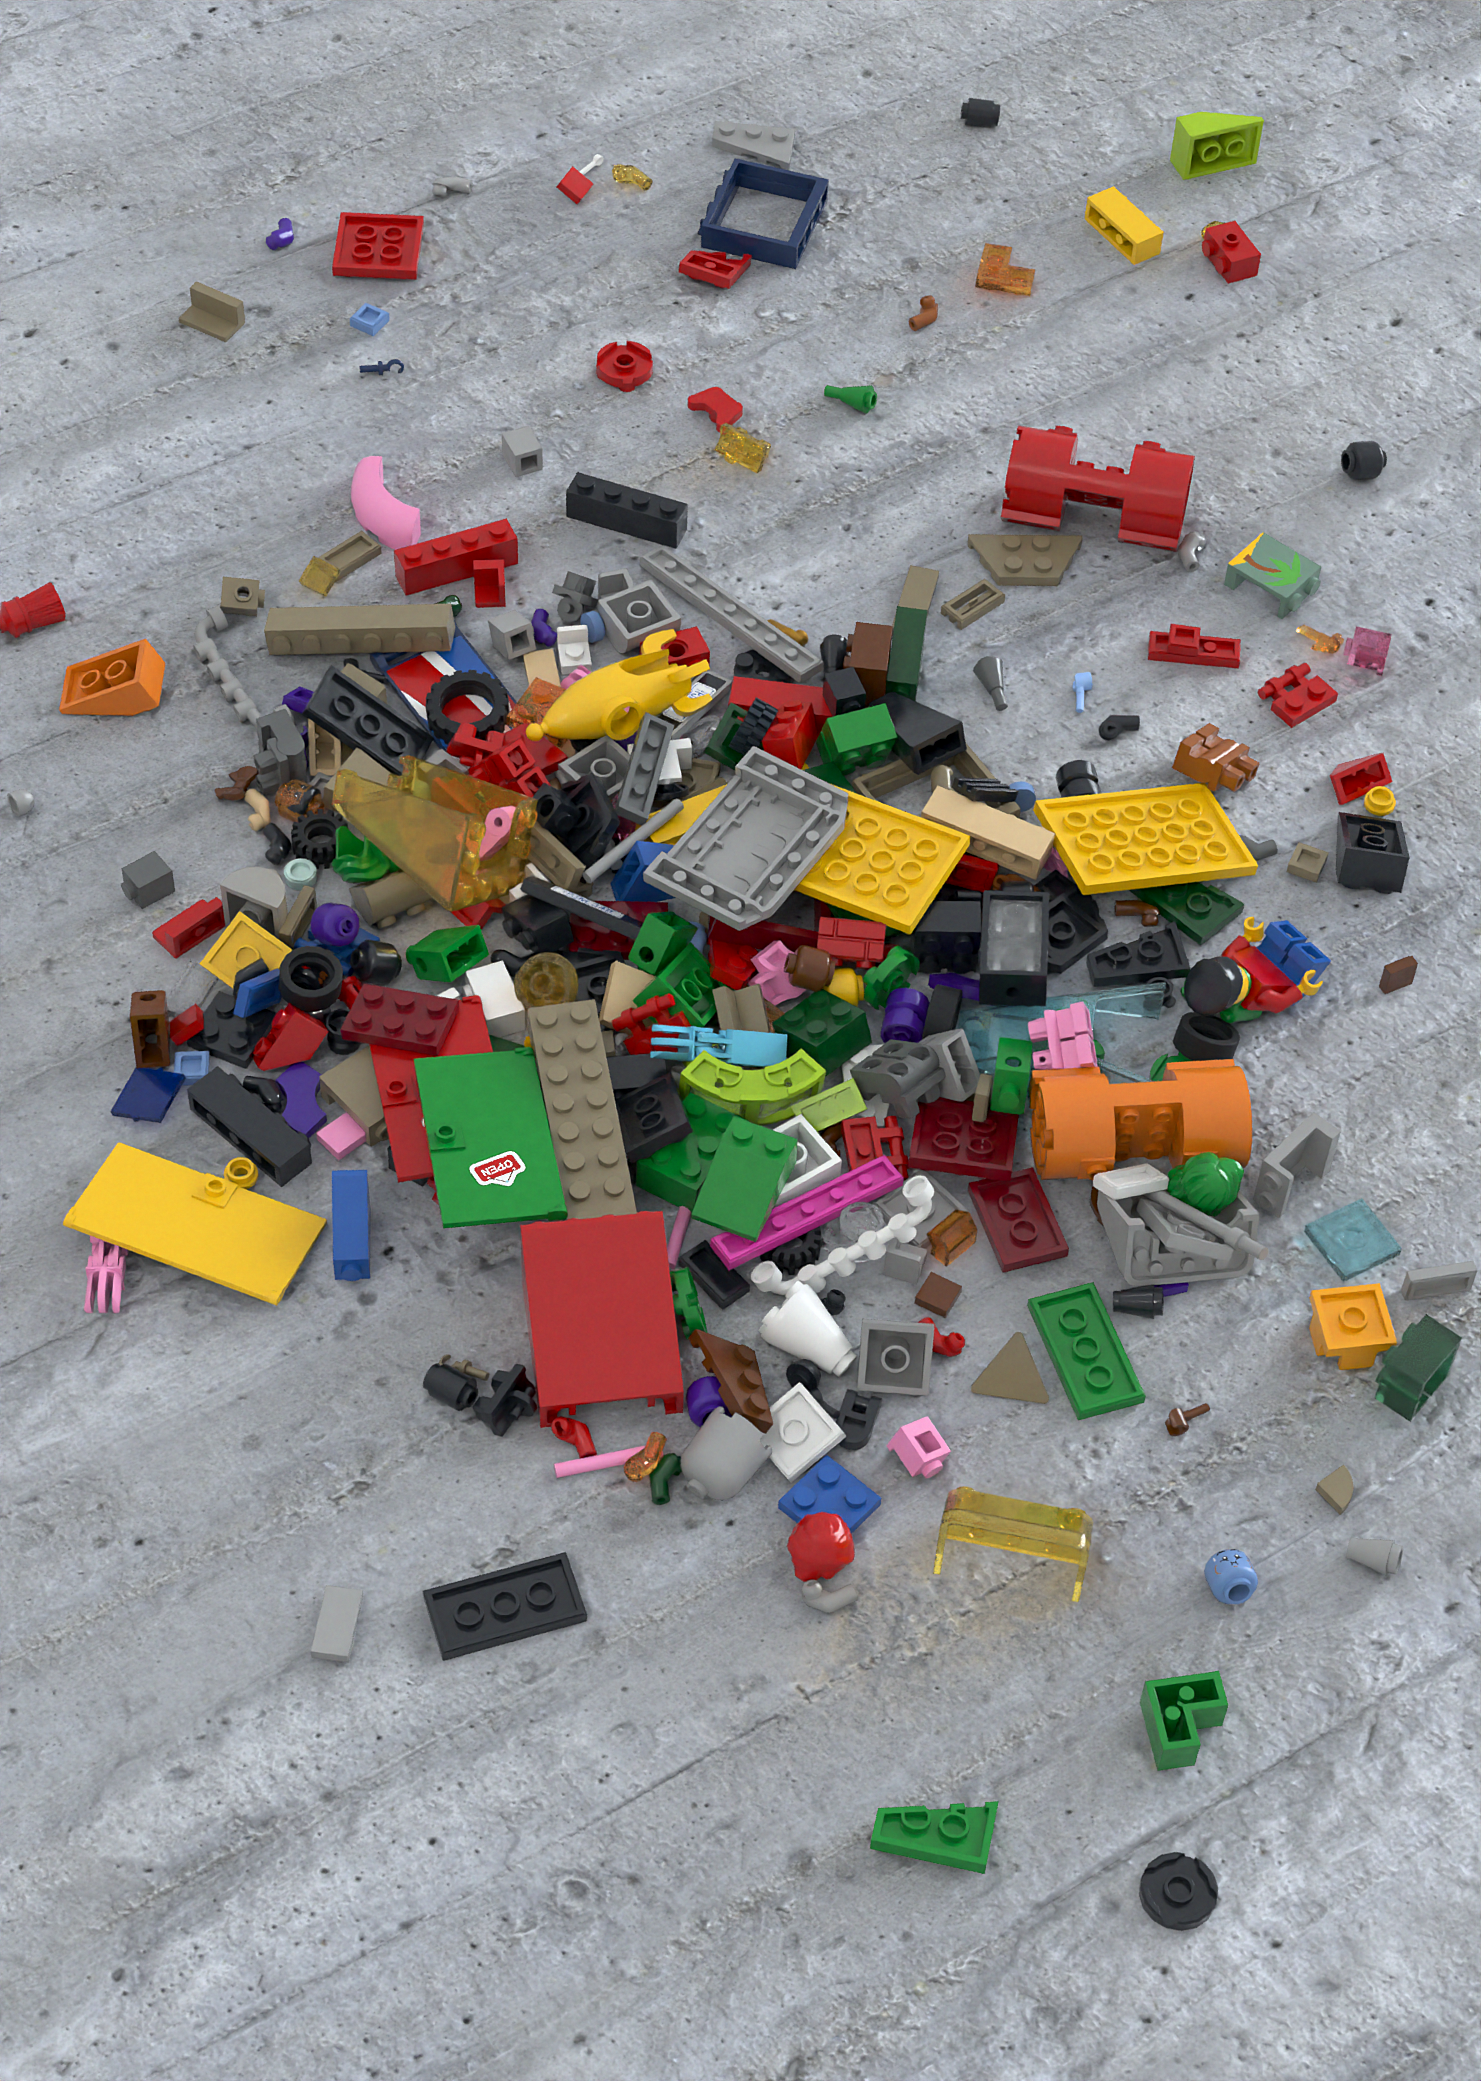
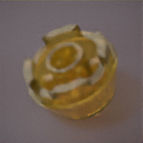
(546, 981)

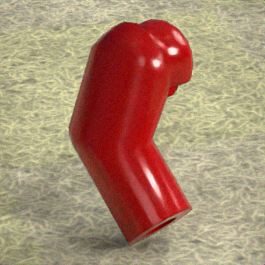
(945, 1345)
(575, 1434)

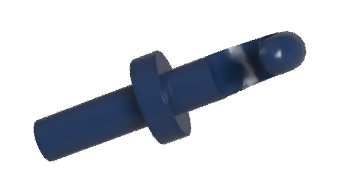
(380, 368)

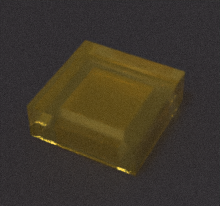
(319, 576)

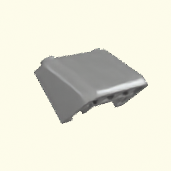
(1145, 1260)

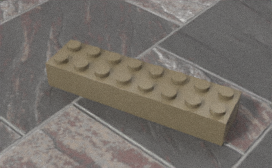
(581, 1109)

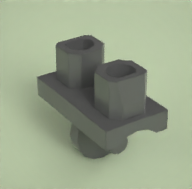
(576, 592)

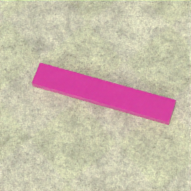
(810, 1211)

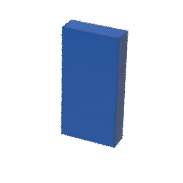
(258, 994)

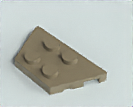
(1025, 558)

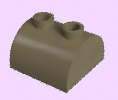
(384, 898)

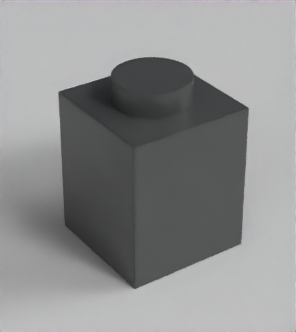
(147, 880)

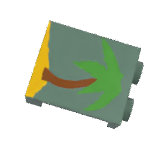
(1275, 570)

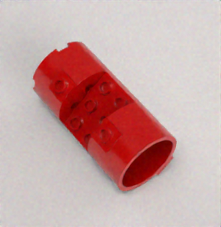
(1045, 478)

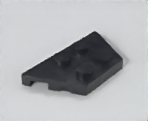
(597, 823)
(1073, 929)
(592, 973)

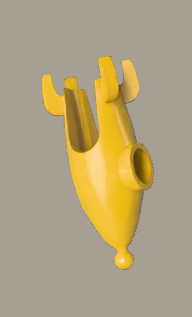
(642, 682)

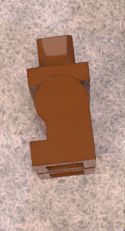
(1215, 760)

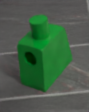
(660, 941)
(440, 958)
(1011, 1082)

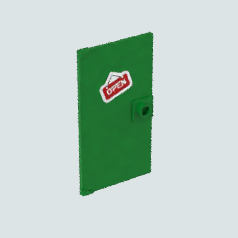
(489, 1138)

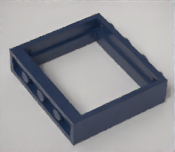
(769, 180)

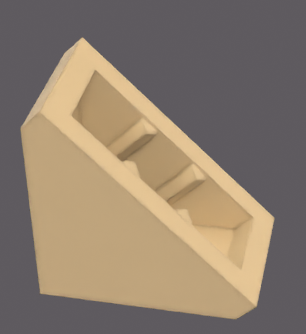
(325, 751)

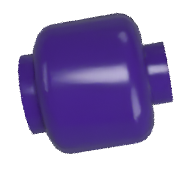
(335, 924)
(703, 1398)

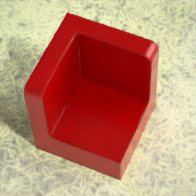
(489, 583)

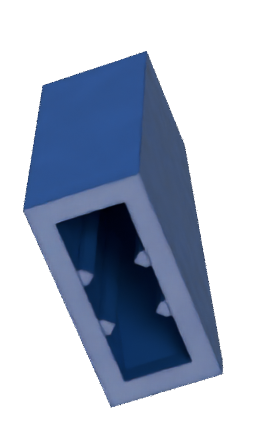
(629, 881)
(351, 1224)

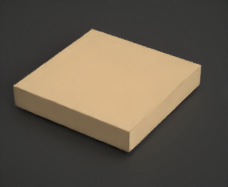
(621, 988)

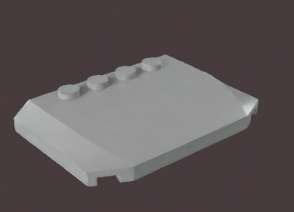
(752, 841)

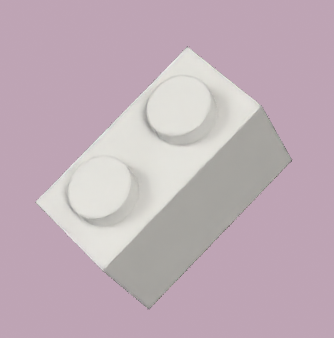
(499, 1003)

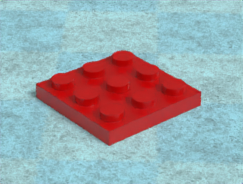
(378, 245)

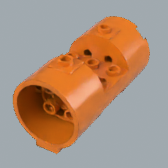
(1090, 1124)

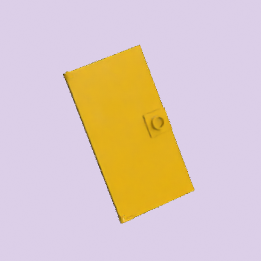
(196, 1223)

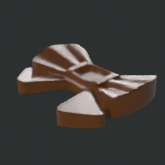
(242, 779)

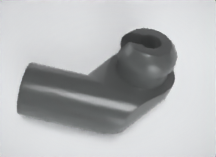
(1260, 850)

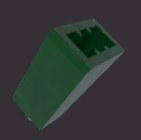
(906, 652)

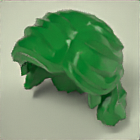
(1206, 1182)

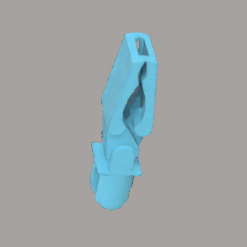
(734, 1046)

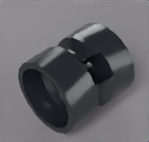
(1077, 779)

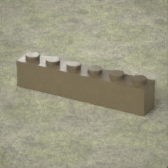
(360, 629)

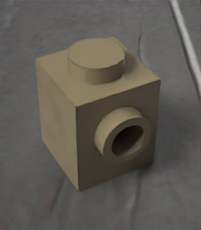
(236, 587)

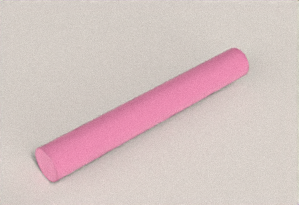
(677, 1235)
(595, 1462)

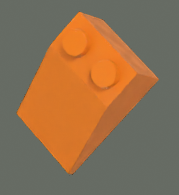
(115, 682)

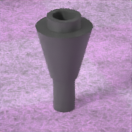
(990, 673)

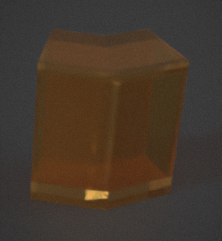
(952, 1236)

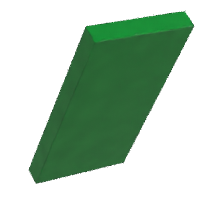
(1086, 1351)

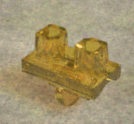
(742, 448)

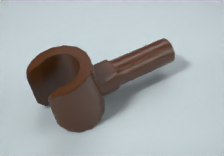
(1177, 1420)

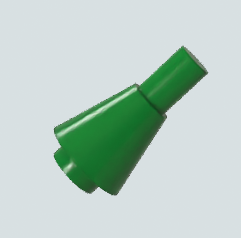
(859, 397)

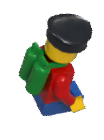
(1256, 978)

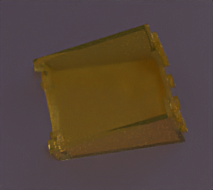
(435, 827)

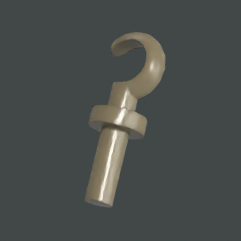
(466, 1367)

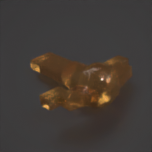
(1323, 642)

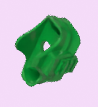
(358, 859)

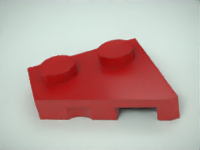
(714, 267)

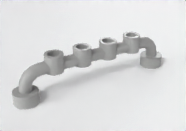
(220, 669)

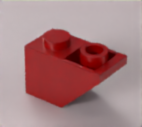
(291, 1039)

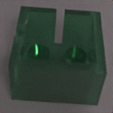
(1416, 1366)

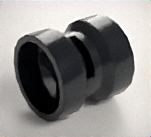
(335, 1042)

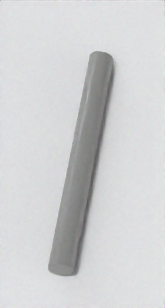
(639, 835)

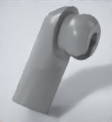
(1188, 547)

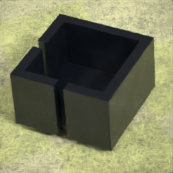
(948, 937)

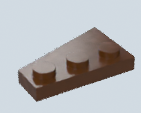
(738, 1375)

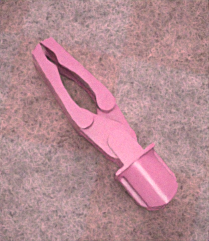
(106, 1275)

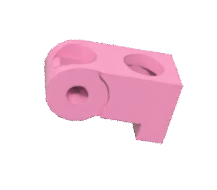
(497, 831)

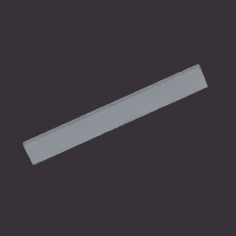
(731, 614)

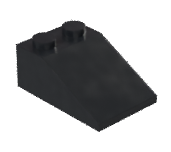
(1371, 853)

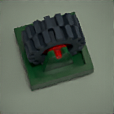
(740, 732)

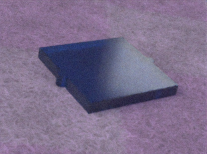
(148, 1095)

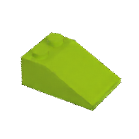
(1214, 143)

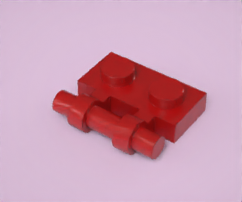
(1303, 701)
(640, 1040)
(864, 1139)

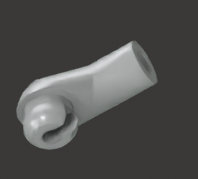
(457, 184)
(827, 1601)

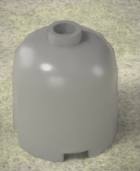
(723, 1456)

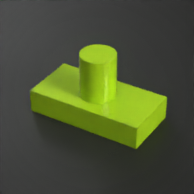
(832, 1105)

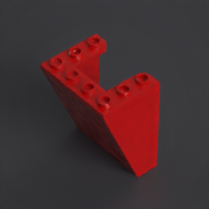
(600, 1312)

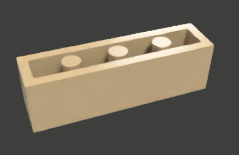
(992, 832)

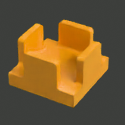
(1351, 1324)

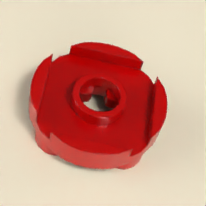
(613, 357)

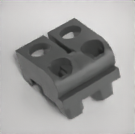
(280, 752)
(900, 1076)

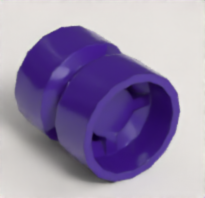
(904, 1015)

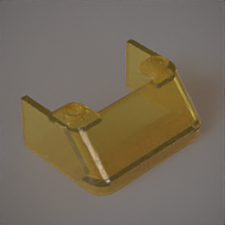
(1017, 1528)

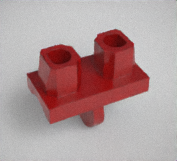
(470, 749)

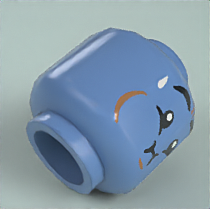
(1231, 1576)

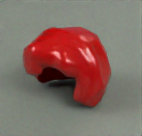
(820, 1546)

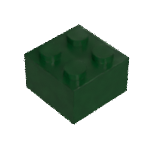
(825, 1029)

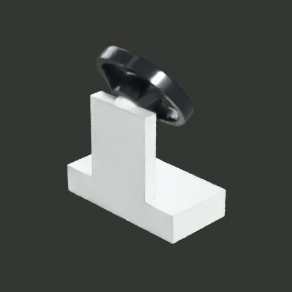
(677, 758)

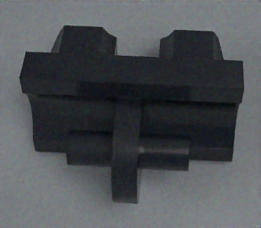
(511, 1399)

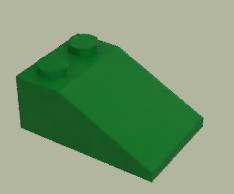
(689, 983)
(745, 1178)

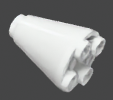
(808, 1331)

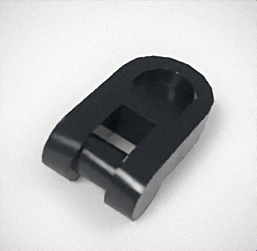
(855, 1425)

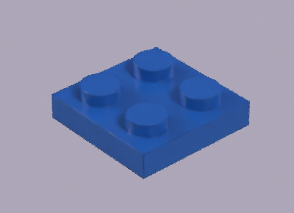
(830, 1490)

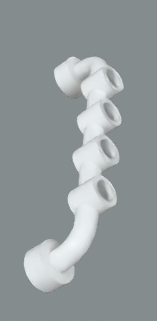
(918, 1193)

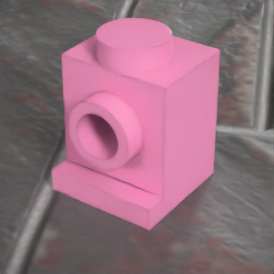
(920, 1447)

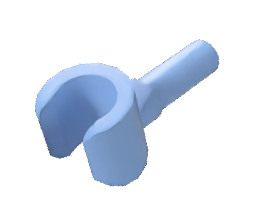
(1082, 682)

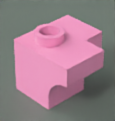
(771, 974)

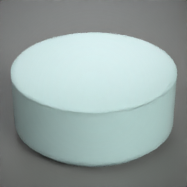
(300, 873)

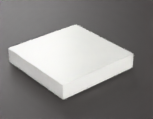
(799, 1432)

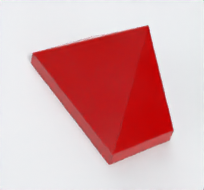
(1359, 777)

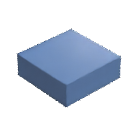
(369, 319)
(192, 1064)

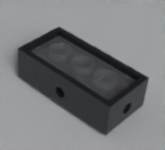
(1014, 948)

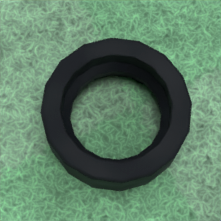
(310, 999)
(943, 1010)
(1205, 1038)

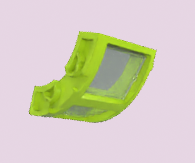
(754, 1094)

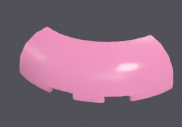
(379, 511)

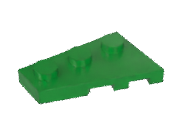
(941, 1836)

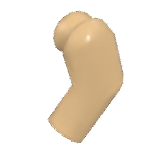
(261, 807)

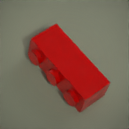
(792, 733)

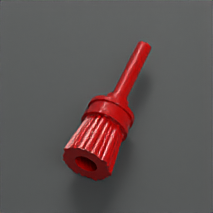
(31, 611)

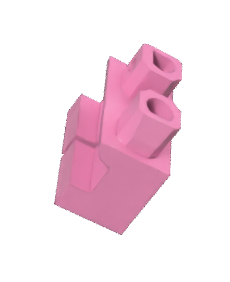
(1068, 1038)

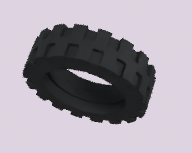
(466, 684)

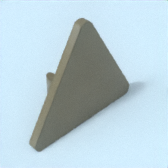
(1012, 1374)

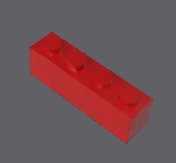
(452, 556)
(777, 693)

